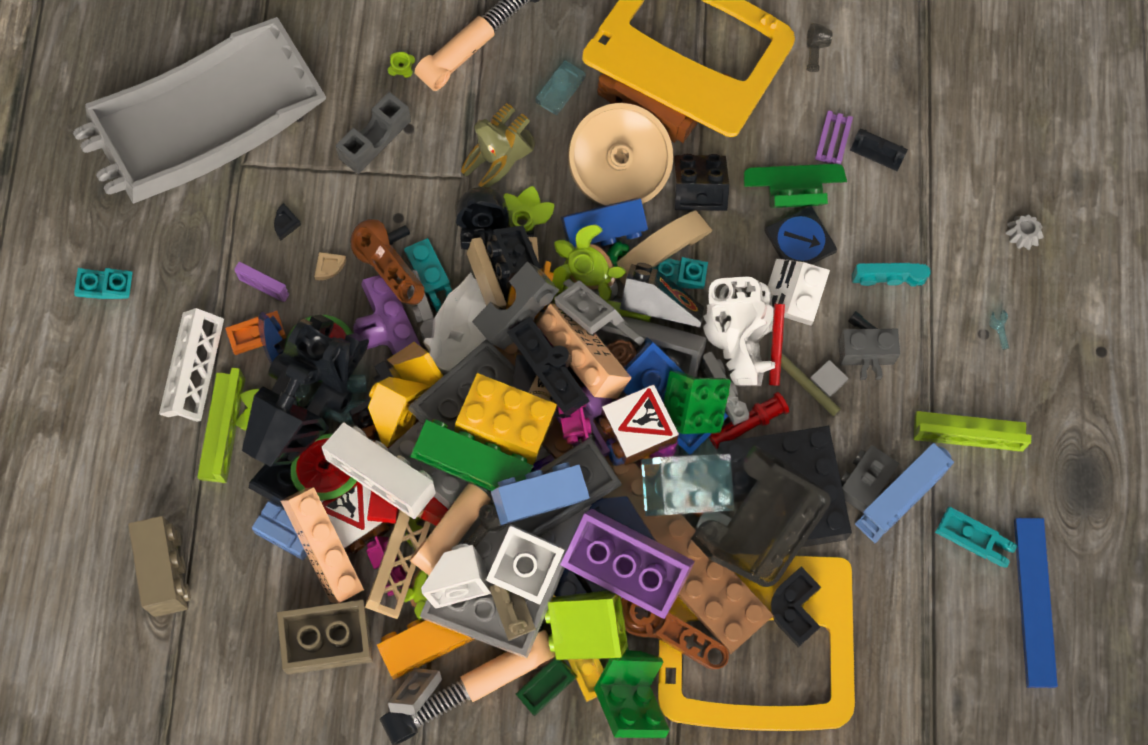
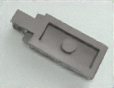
(715, 369)

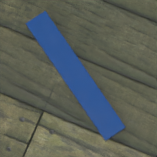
(1035, 603)

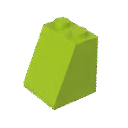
(587, 626)

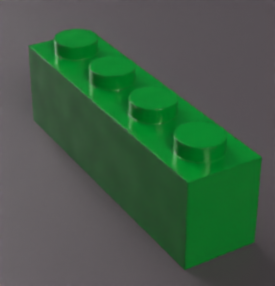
(467, 458)

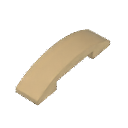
(666, 242)

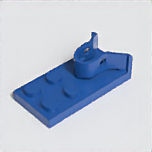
(651, 368)

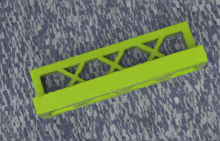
(221, 426)
(971, 431)

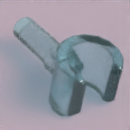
(999, 326)

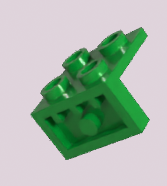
(696, 403)

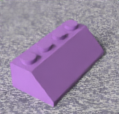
(627, 563)

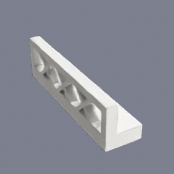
(182, 365)

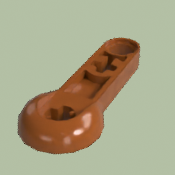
(372, 247)
(672, 632)

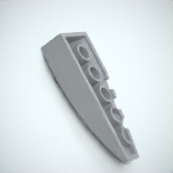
(680, 346)

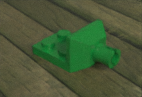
(628, 698)

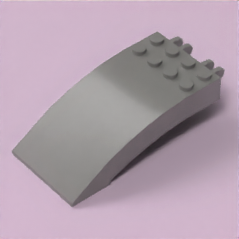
(200, 112)

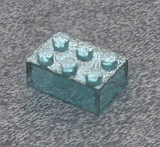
(687, 484)

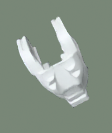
(748, 325)

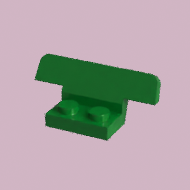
(795, 184)

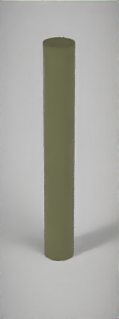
(809, 386)

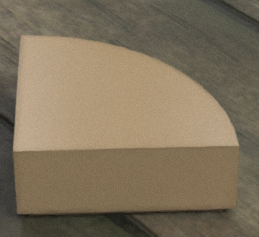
(329, 265)

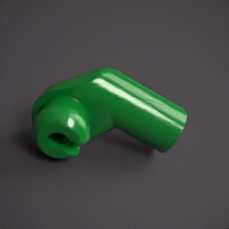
(616, 250)

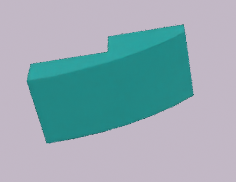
(685, 273)
(103, 284)

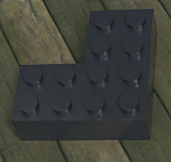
(813, 456)

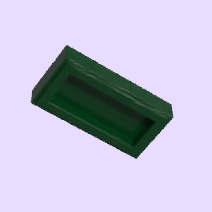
(546, 685)

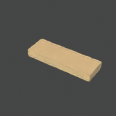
(485, 273)

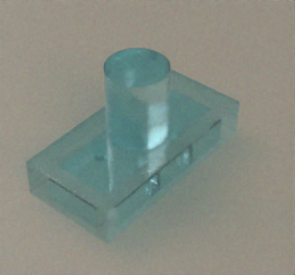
(560, 87)

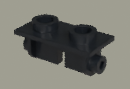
(878, 149)

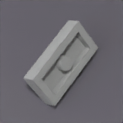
(414, 691)

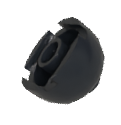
(482, 209)

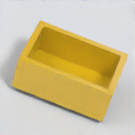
(505, 417)

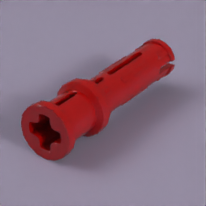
(759, 415)

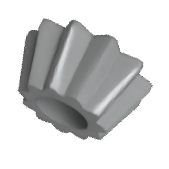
(1025, 231)

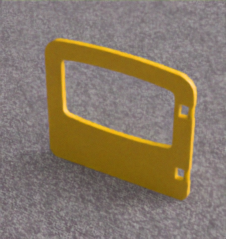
(681, 82)
(829, 608)

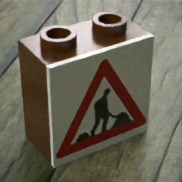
(638, 425)
(349, 518)

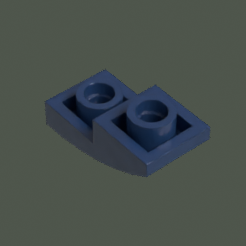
(269, 335)

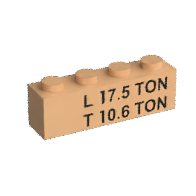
(589, 355)
(322, 545)

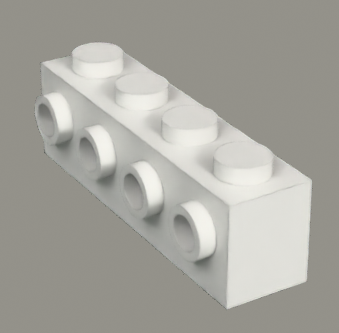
(379, 469)

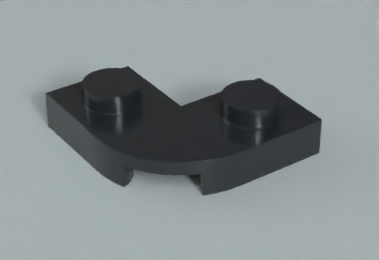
(788, 609)

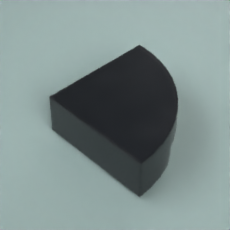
(285, 222)

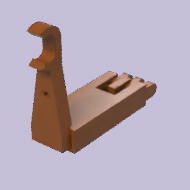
(677, 124)

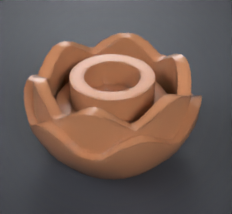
(622, 351)

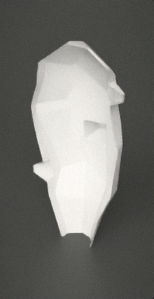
(453, 329)

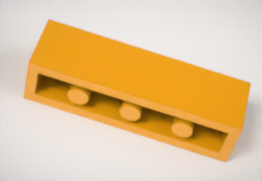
(418, 646)

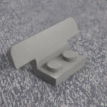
(591, 310)

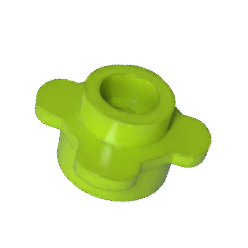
(401, 58)

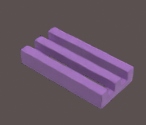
(838, 119)
(261, 282)

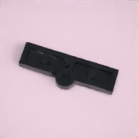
(549, 365)

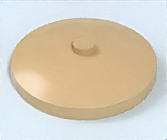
(620, 154)

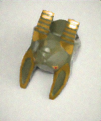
(499, 145)

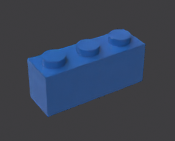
(614, 219)

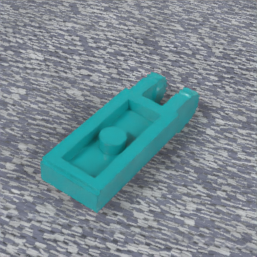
(429, 269)
(892, 273)
(974, 536)

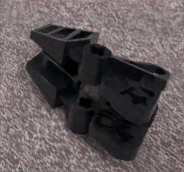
(277, 427)

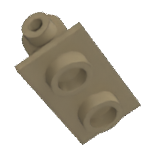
(512, 612)

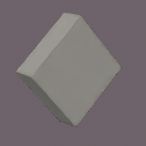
(829, 378)

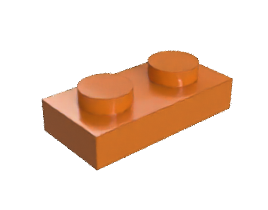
(246, 335)

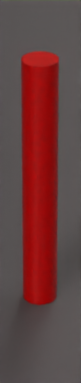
(776, 346)

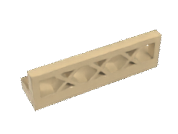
(388, 562)

